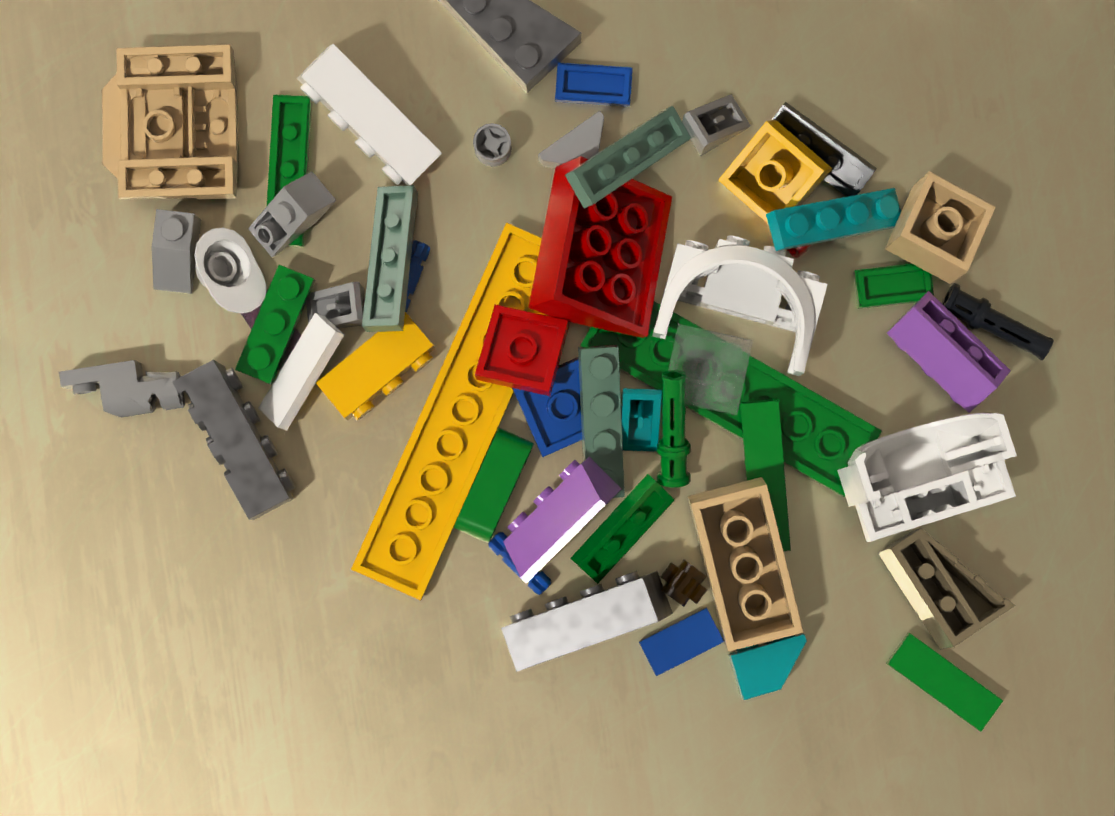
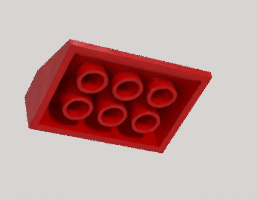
(603, 259)

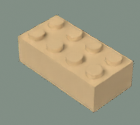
(745, 564)

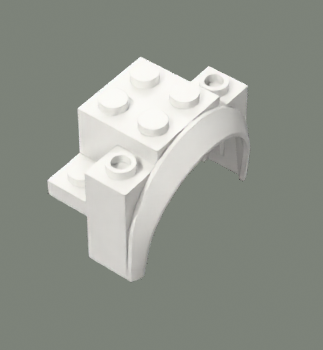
(748, 286)
(924, 473)

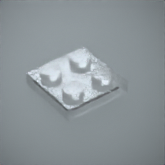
(713, 367)

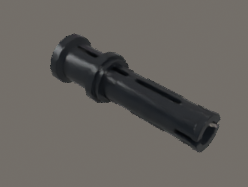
(980, 315)

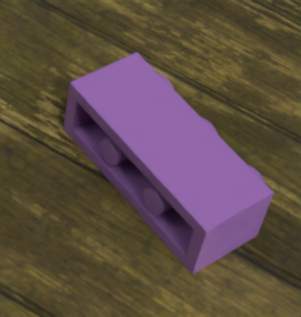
(948, 352)

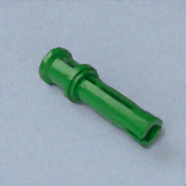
(673, 445)

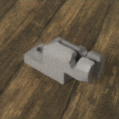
(125, 388)

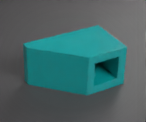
(765, 666)

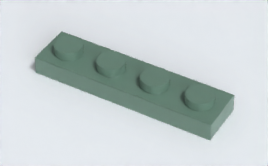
(627, 157)
(390, 259)
(602, 410)

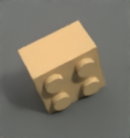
(940, 228)

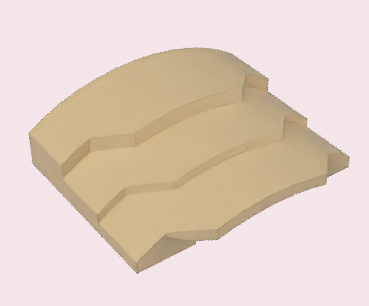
(172, 122)

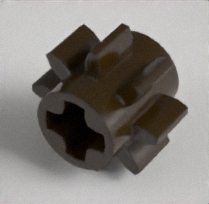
(683, 583)

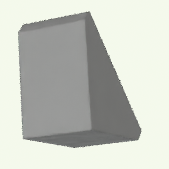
(714, 123)
(580, 141)
(339, 304)

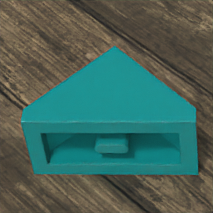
(640, 419)

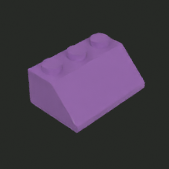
(558, 516)

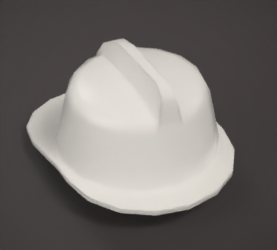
(229, 270)

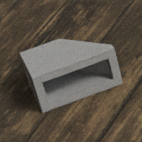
(174, 250)

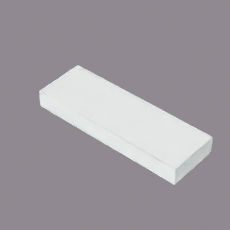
(301, 371)

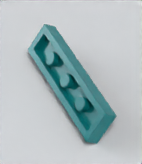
(833, 219)

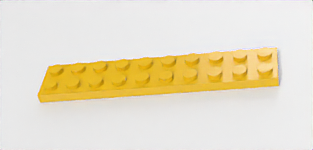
(449, 434)

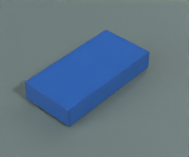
(593, 84)
(681, 641)

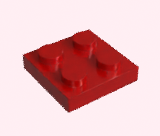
(522, 350)

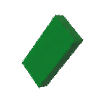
(891, 285)

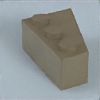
(941, 589)

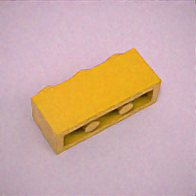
(376, 369)

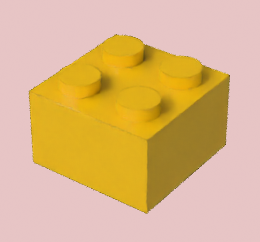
(774, 171)

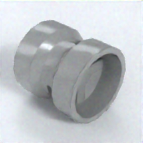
(490, 138)

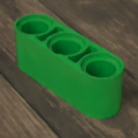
(493, 485)

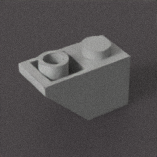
(291, 213)

